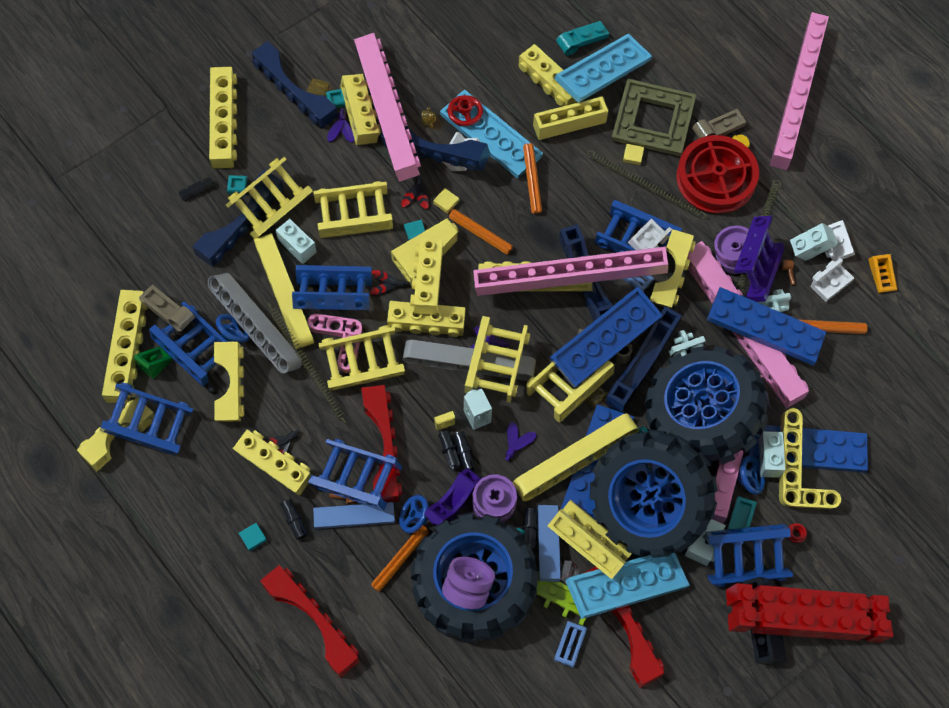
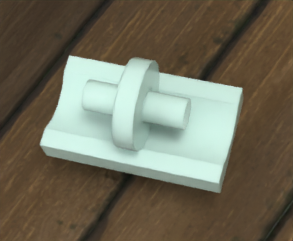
(778, 301)
(685, 344)

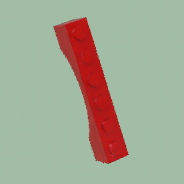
(375, 406)
(283, 589)
(643, 663)

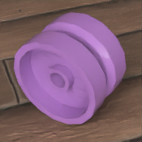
(729, 246)
(494, 488)
(468, 582)

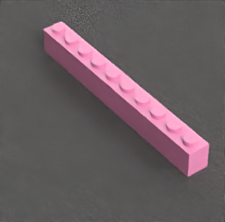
(799, 91)
(387, 108)
(571, 271)
(770, 362)

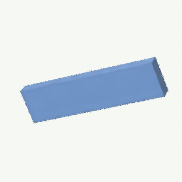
(352, 516)
(548, 545)

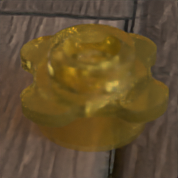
(428, 117)

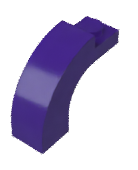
(455, 498)

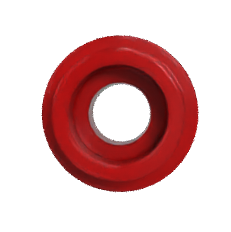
(800, 529)

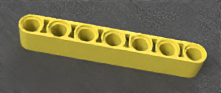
(283, 290)
(573, 458)

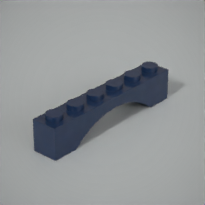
(317, 107)
(466, 154)
(215, 244)
(573, 247)
(643, 361)

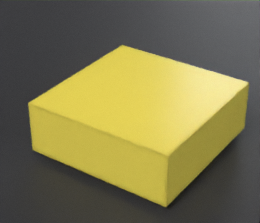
(633, 154)
(446, 201)
(444, 420)

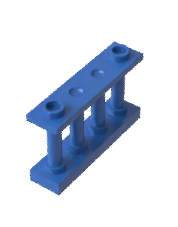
(636, 219)
(332, 275)
(187, 360)
(151, 438)
(356, 493)
(737, 537)

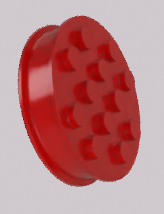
(717, 174)

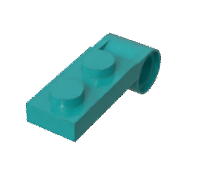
(581, 36)

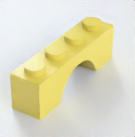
(678, 246)
(229, 406)
(97, 448)

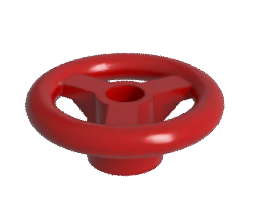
(467, 102)

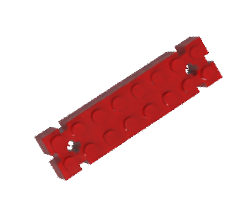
(808, 613)

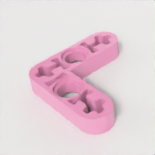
(339, 332)

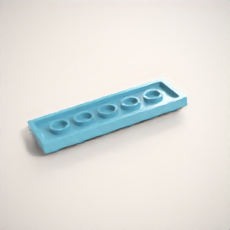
(603, 67)
(502, 140)
(633, 583)

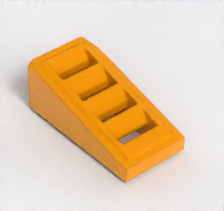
(886, 259)

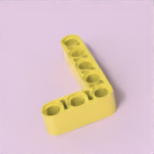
(796, 469)

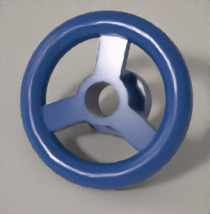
(231, 332)
(749, 476)
(416, 514)

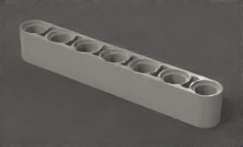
(254, 322)
(459, 359)

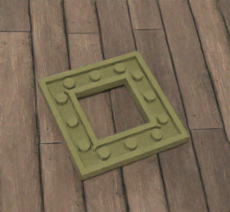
(669, 143)

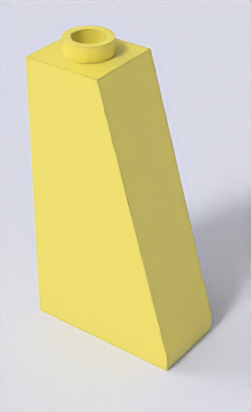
(405, 256)

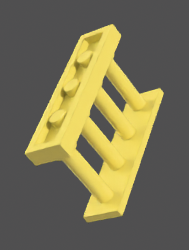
(272, 215)
(356, 225)
(482, 346)
(374, 372)
(575, 396)
(589, 539)

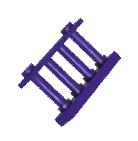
(764, 267)

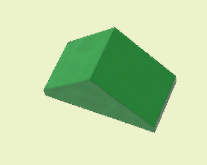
(152, 361)

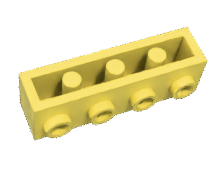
(543, 71)
(359, 109)
(570, 118)
(428, 276)
(448, 320)
(273, 462)

